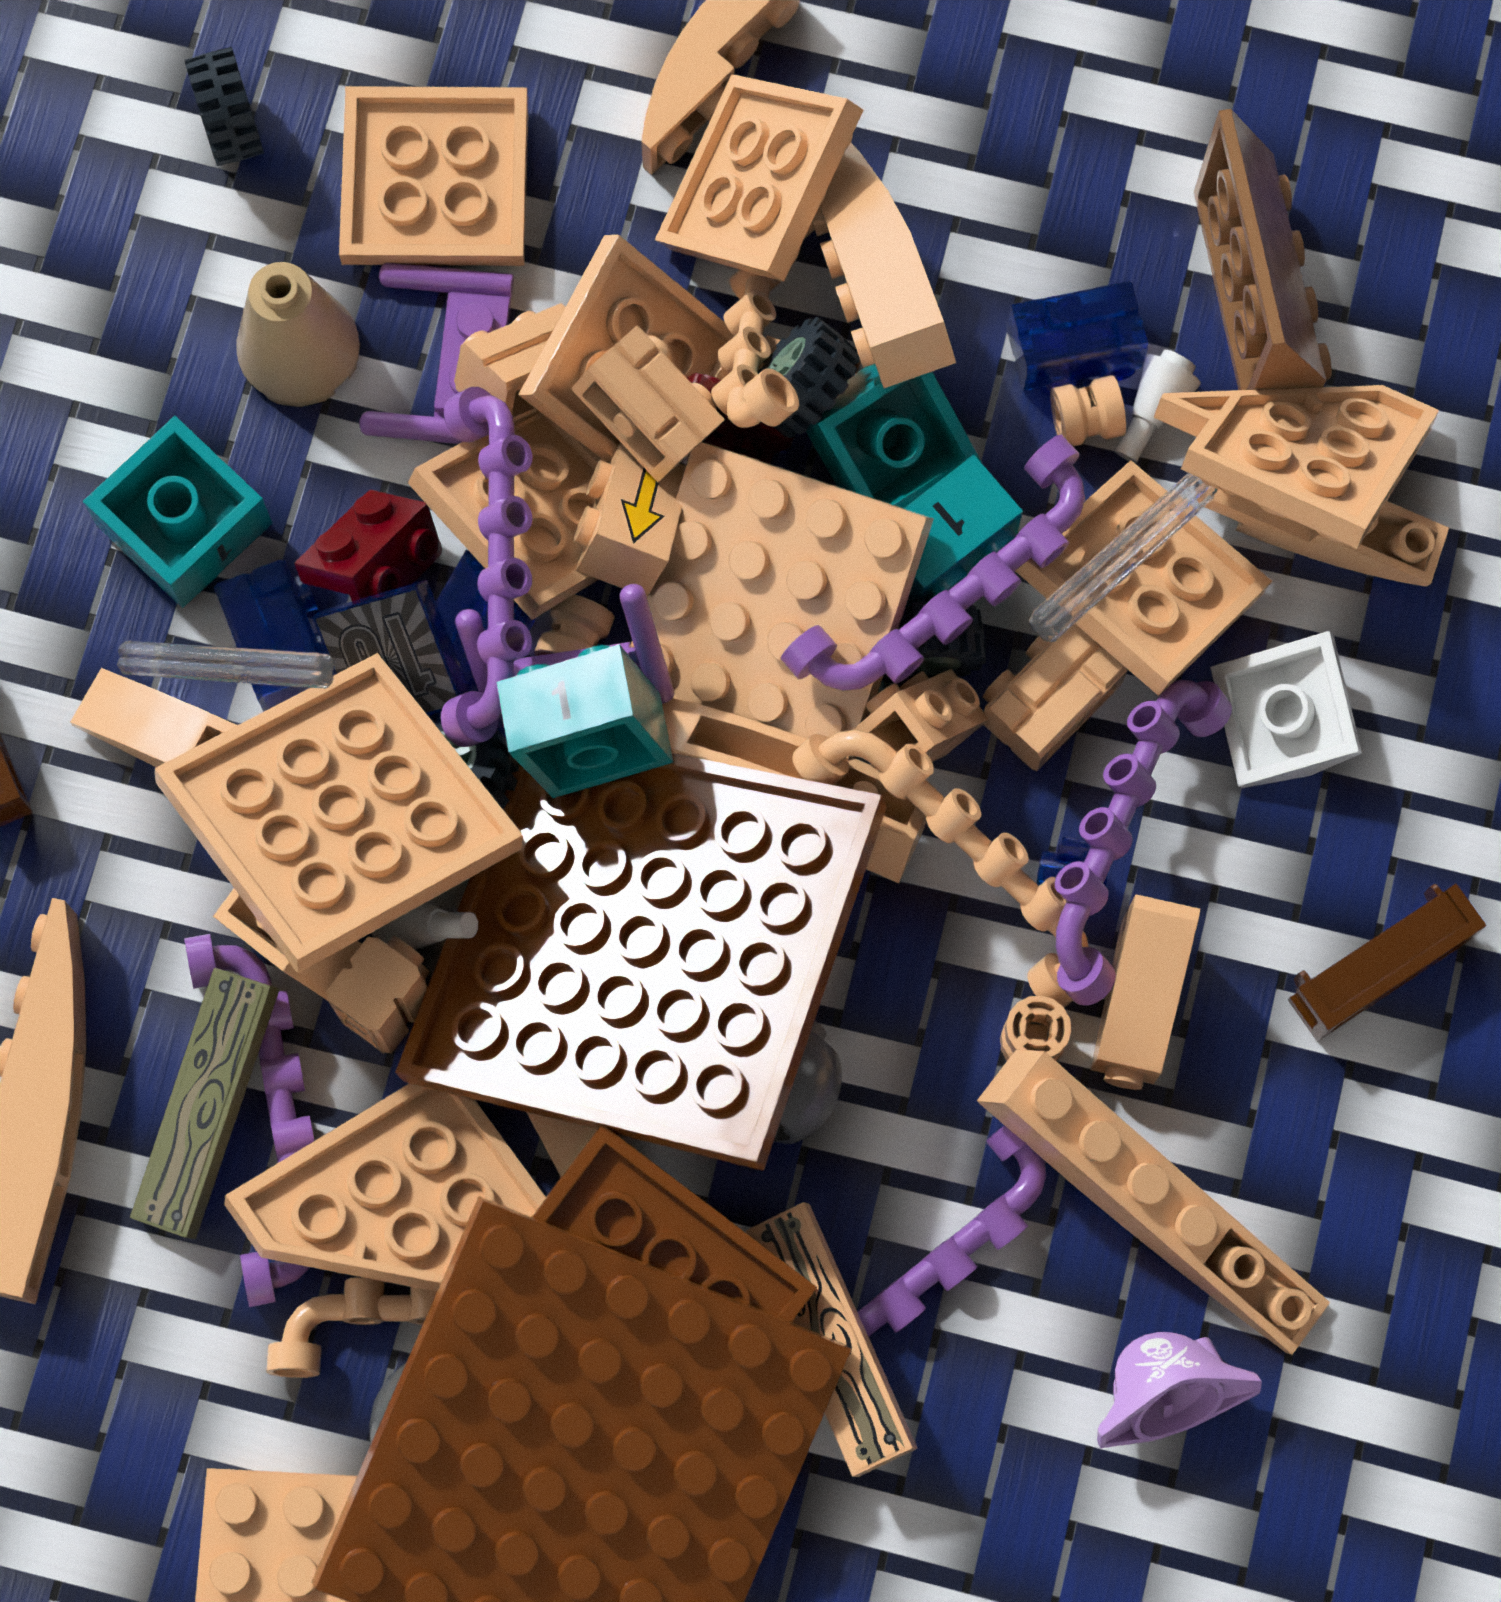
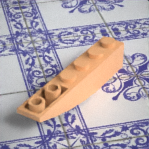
(882, 276)
(144, 719)
(750, 744)
(41, 1101)
(1150, 1196)

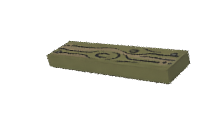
(204, 1103)

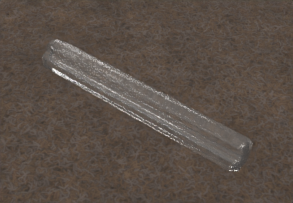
(1120, 557)
(226, 664)

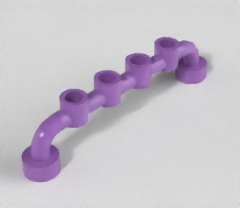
(469, 417)
(945, 613)
(1203, 711)
(280, 1077)
(950, 1260)

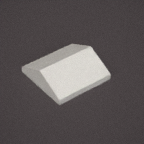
(1287, 711)

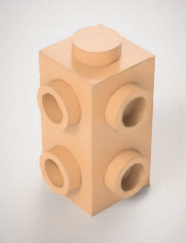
(925, 712)

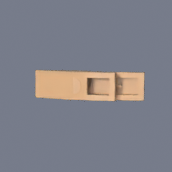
(698, 68)
(1396, 547)

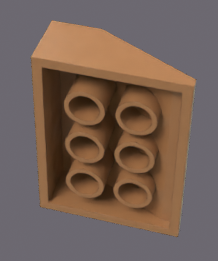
(1257, 263)

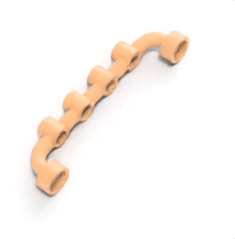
(744, 393)
(952, 821)
(360, 1305)

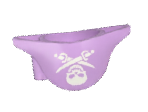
(1170, 1386)

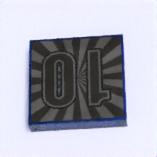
(406, 634)

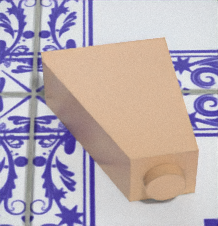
(1147, 987)

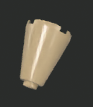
(295, 337)

